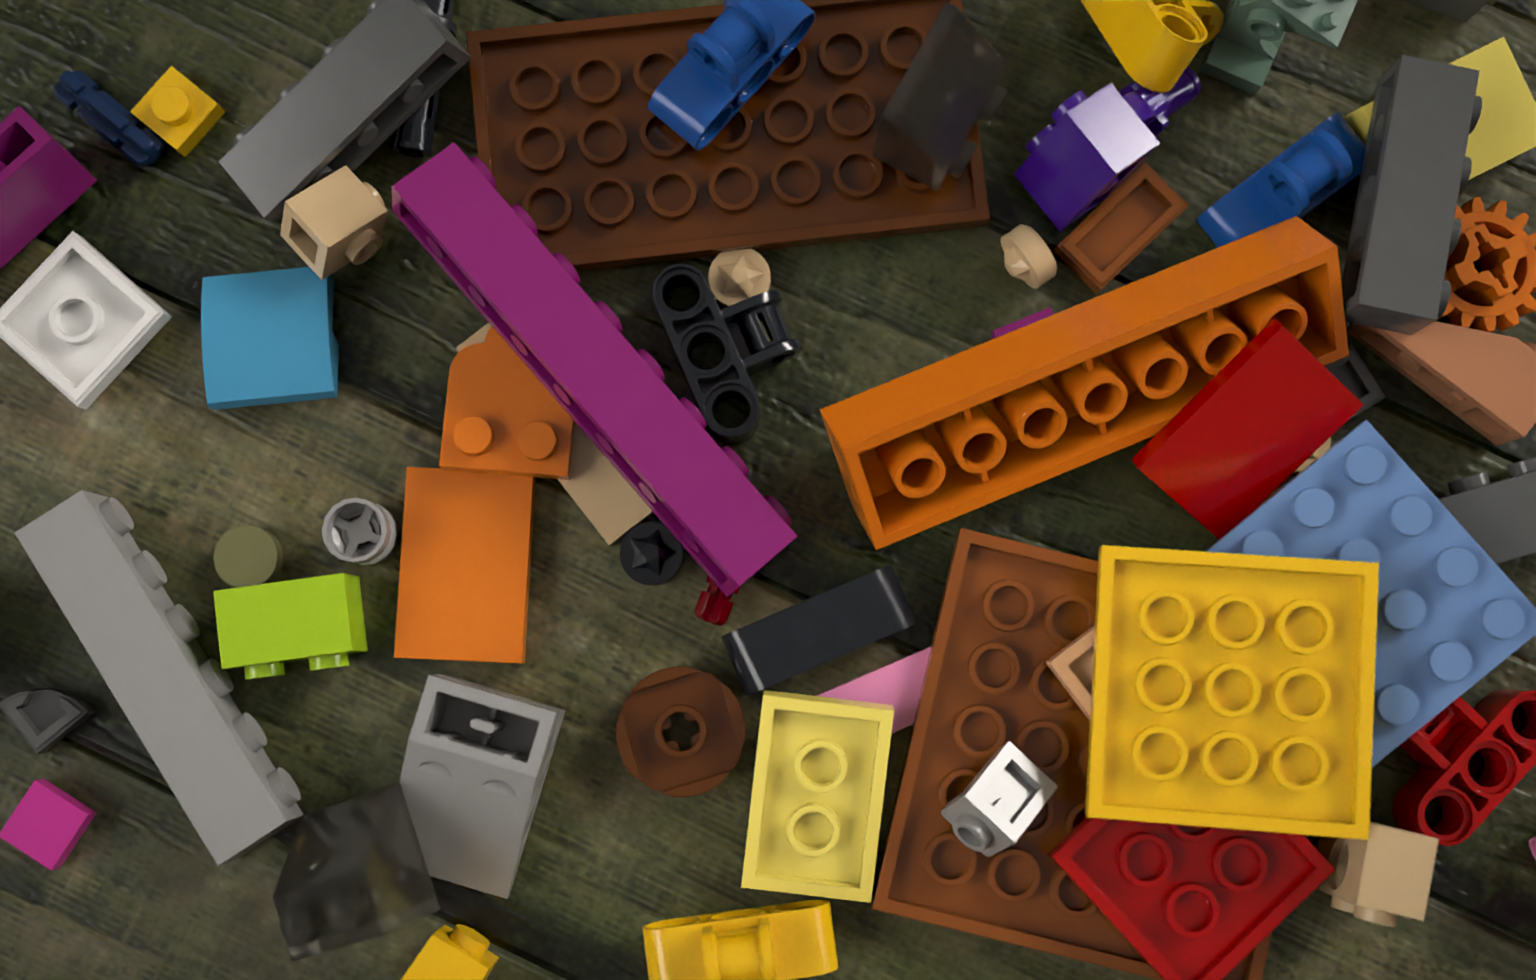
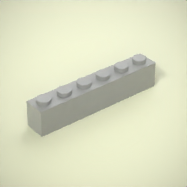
(161, 674)

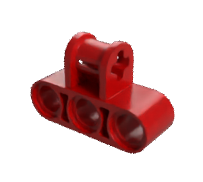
(1444, 754)

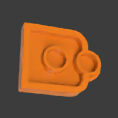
(503, 417)

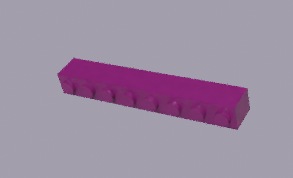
(591, 367)

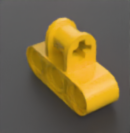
(1155, 36)
(744, 944)

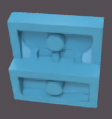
(268, 338)

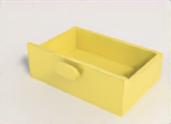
(1506, 115)

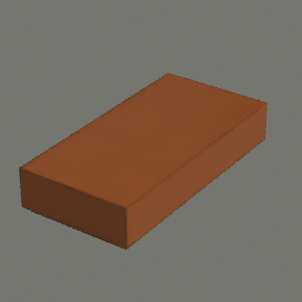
(1120, 228)

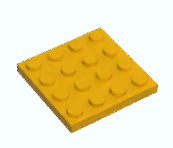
(1233, 691)

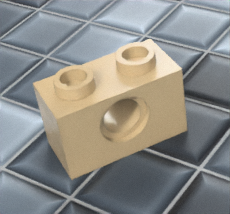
(1381, 874)

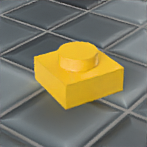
(178, 111)

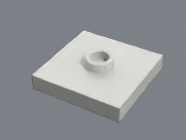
(79, 320)

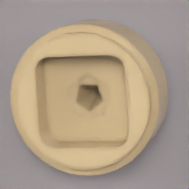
(1028, 256)
(738, 276)

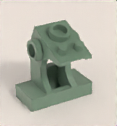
(1255, 28)

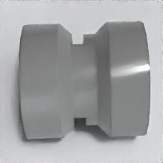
(349, 527)

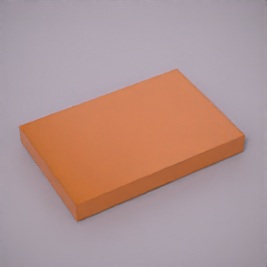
(465, 566)

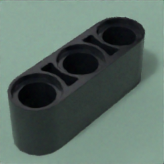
(818, 630)

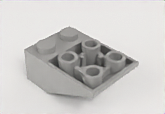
(476, 779)

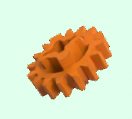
(1507, 264)

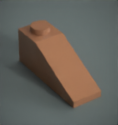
(1469, 371)

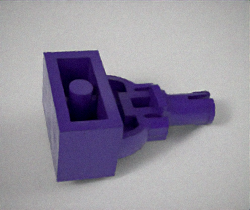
(1097, 145)

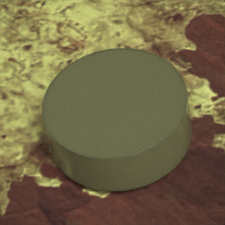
(248, 556)

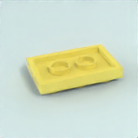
(817, 796)

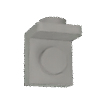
(999, 802)

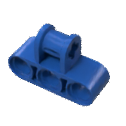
(728, 66)
(1289, 183)

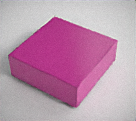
(47, 824)

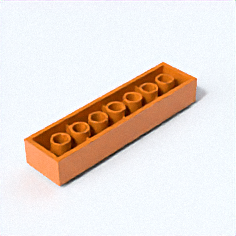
(1076, 381)

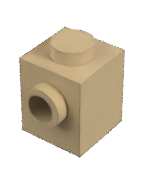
(334, 222)

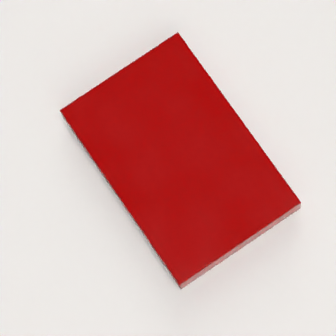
(1247, 430)

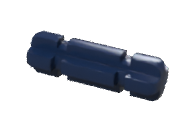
(109, 118)

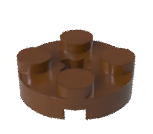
(663, 763)

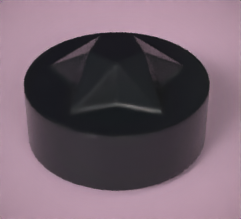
(651, 554)

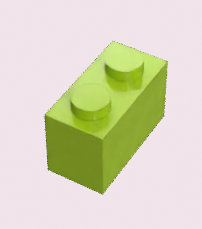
(290, 622)

